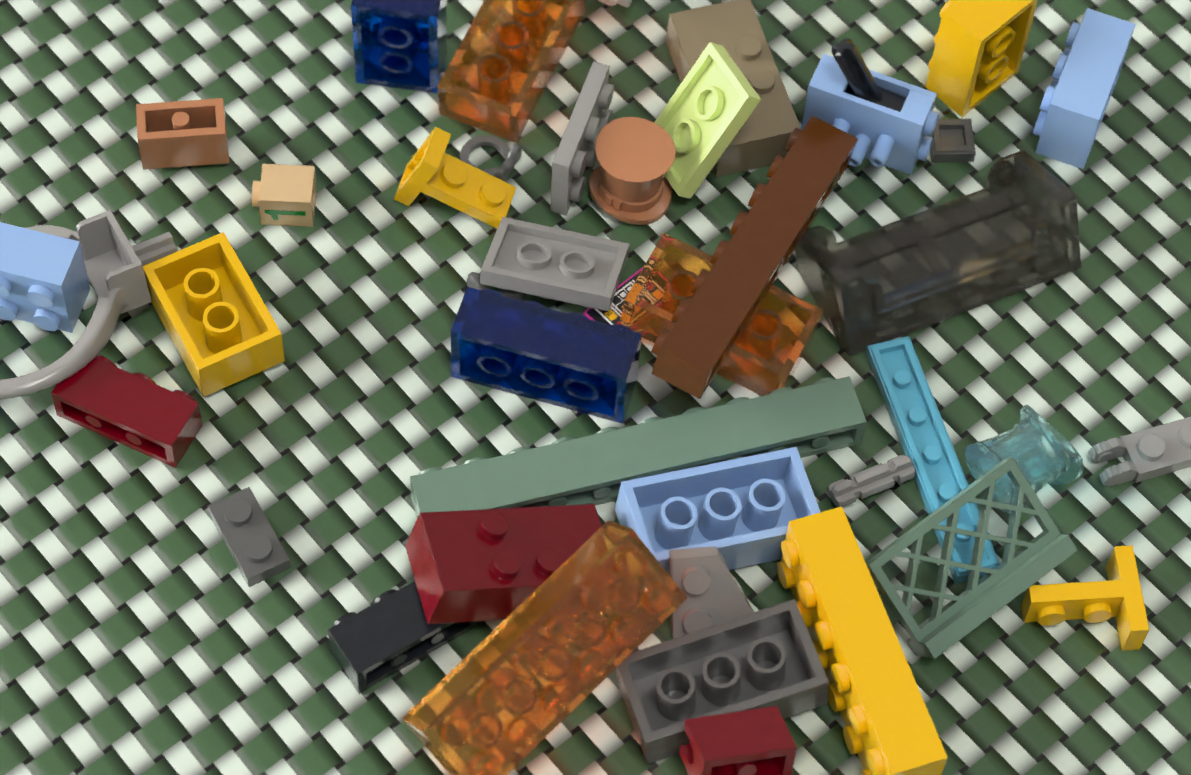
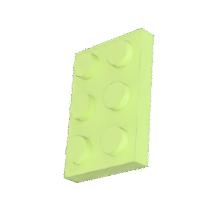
(705, 117)

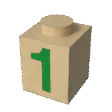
(286, 195)

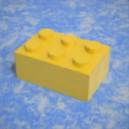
(977, 49)
(214, 314)

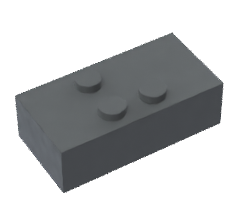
(721, 670)

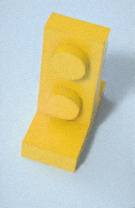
(454, 182)
(1095, 600)

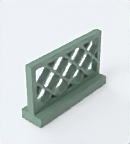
(981, 596)

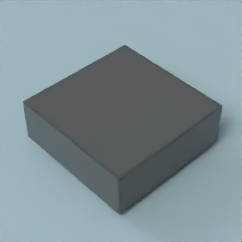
(953, 141)

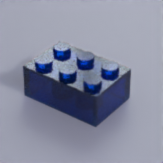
(400, 43)

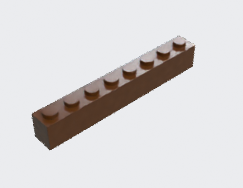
(753, 257)

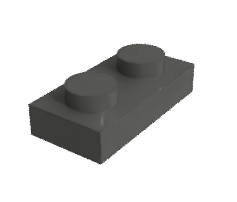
(249, 536)

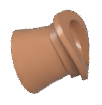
(632, 170)

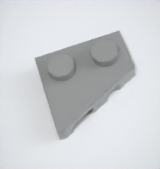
(709, 588)

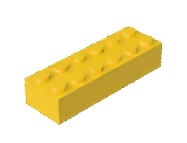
(858, 649)

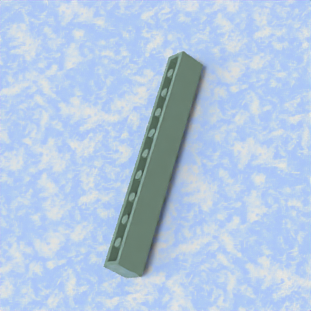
(593, 466)

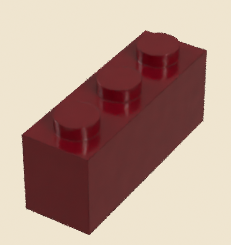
(129, 410)

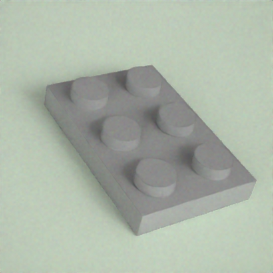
(579, 139)
(554, 263)

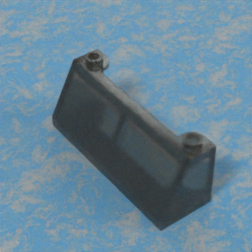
(944, 257)

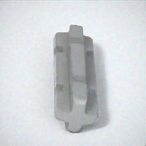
(871, 481)

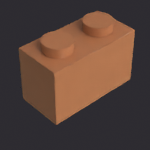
(182, 133)

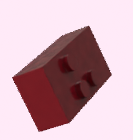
(491, 559)

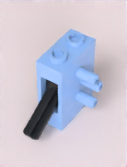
(884, 113)

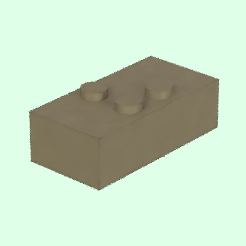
(740, 33)

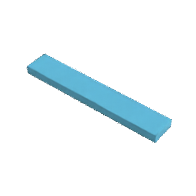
(926, 443)

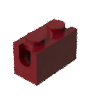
(739, 744)

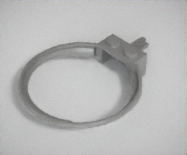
(117, 279)

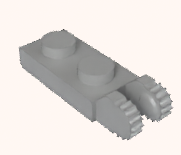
(1145, 453)

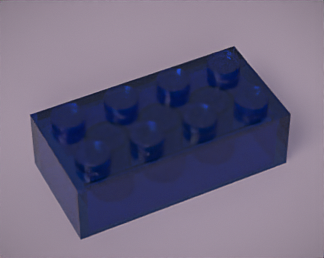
(545, 354)

